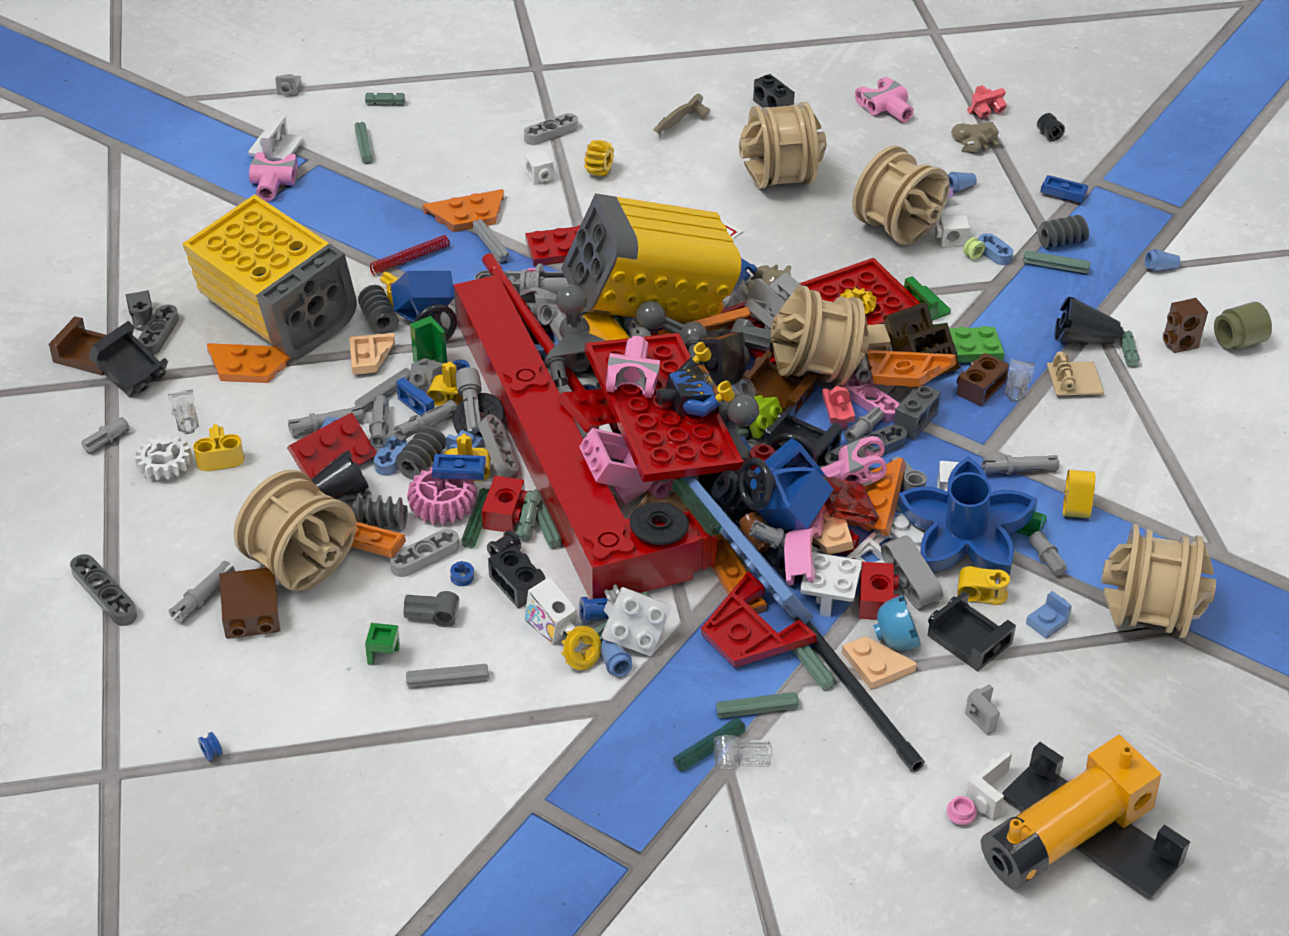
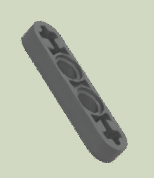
(893, 437)
(103, 589)

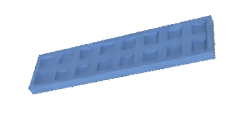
(751, 556)

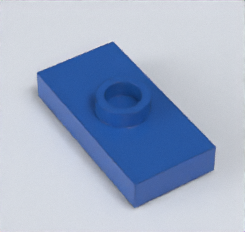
(1064, 188)
(413, 397)
(459, 467)

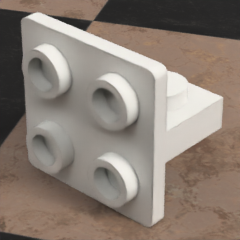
(276, 141)
(833, 579)
(635, 621)

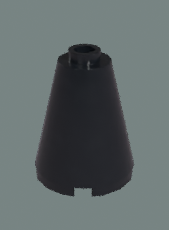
(1085, 324)
(342, 479)

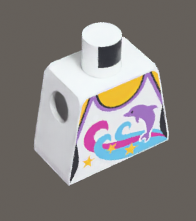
(550, 611)

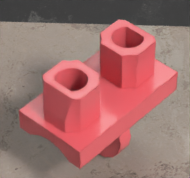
(984, 99)
(838, 406)

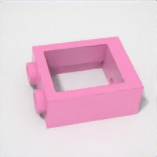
(598, 448)

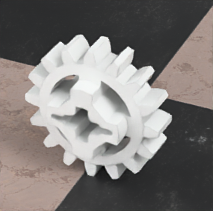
(163, 456)

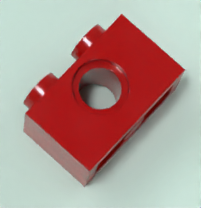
(503, 504)
(875, 587)

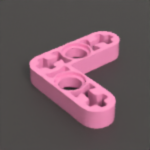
(869, 389)

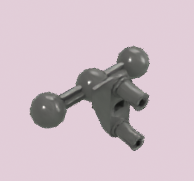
(653, 316)
(575, 333)
(739, 412)

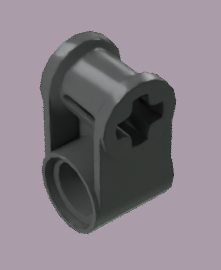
(140, 308)

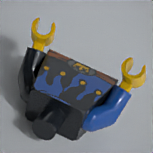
(693, 389)

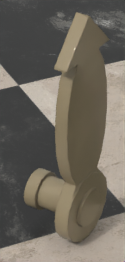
(674, 117)

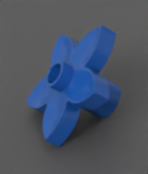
(967, 519)

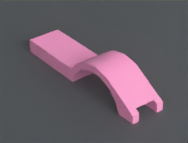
(799, 550)

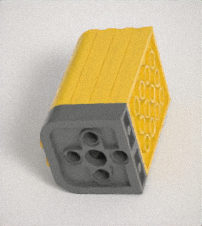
(652, 253)
(273, 276)

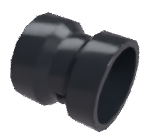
(1050, 127)

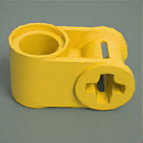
(982, 584)

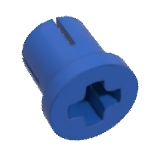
(592, 609)

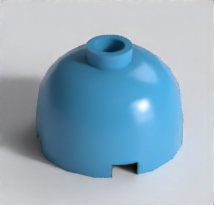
(896, 625)

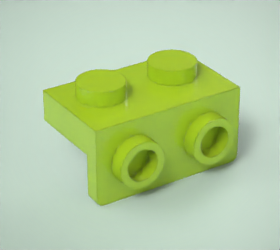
(768, 412)

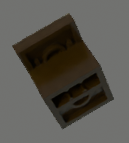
(914, 332)

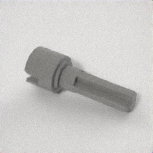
(469, 387)

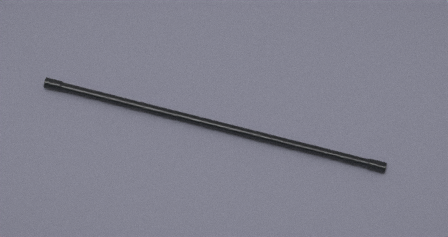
(903, 748)

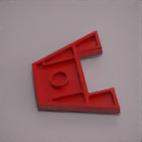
(743, 634)

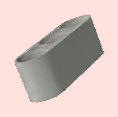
(913, 572)

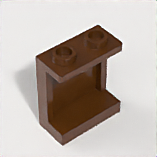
(73, 346)
(769, 383)
(249, 603)

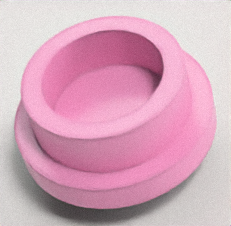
(961, 810)

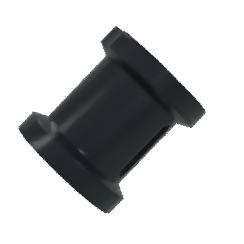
(504, 543)

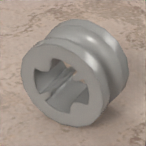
(612, 594)

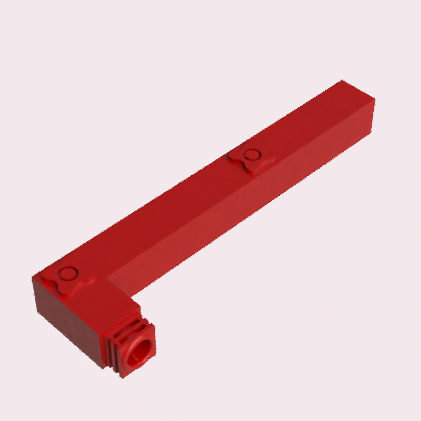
(549, 443)

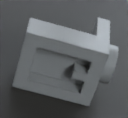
(288, 84)
(423, 372)
(981, 709)

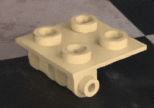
(1074, 377)

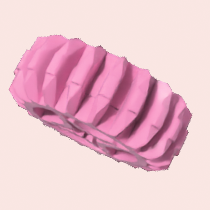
(440, 498)

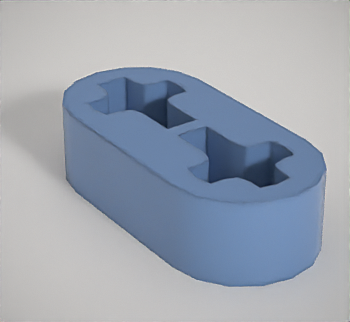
(996, 249)
(386, 453)

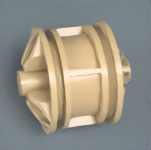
(782, 144)
(900, 195)
(820, 336)
(294, 529)
(1158, 581)

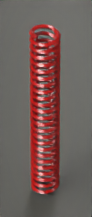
(388, 263)

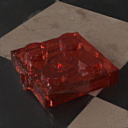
(850, 502)

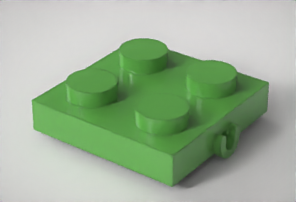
(974, 342)

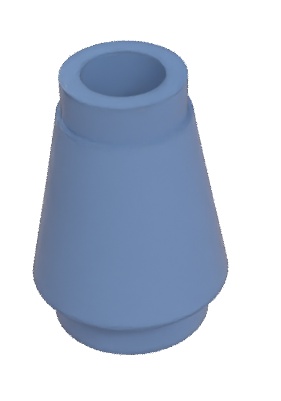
(961, 180)
(1160, 260)
(616, 659)

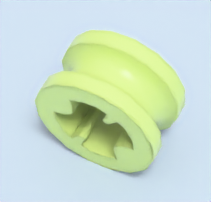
(974, 248)

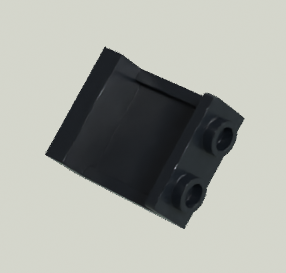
(726, 358)
(127, 360)
(822, 440)
(969, 632)

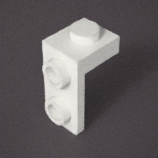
(984, 796)

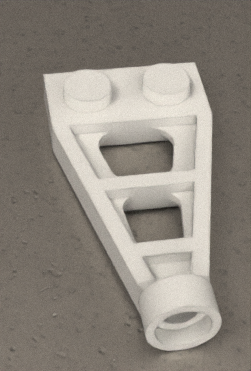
(900, 527)

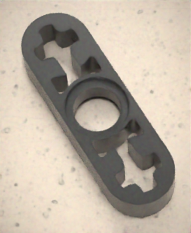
(157, 321)

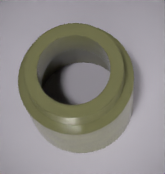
(1243, 326)

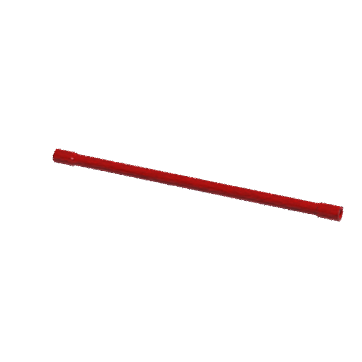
(528, 317)

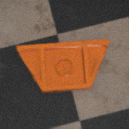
(461, 212)
(247, 362)
(907, 368)
(884, 496)

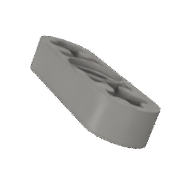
(550, 129)
(498, 446)
(409, 561)

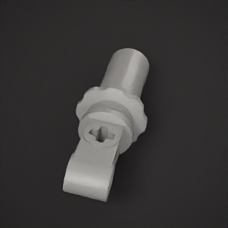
(539, 278)

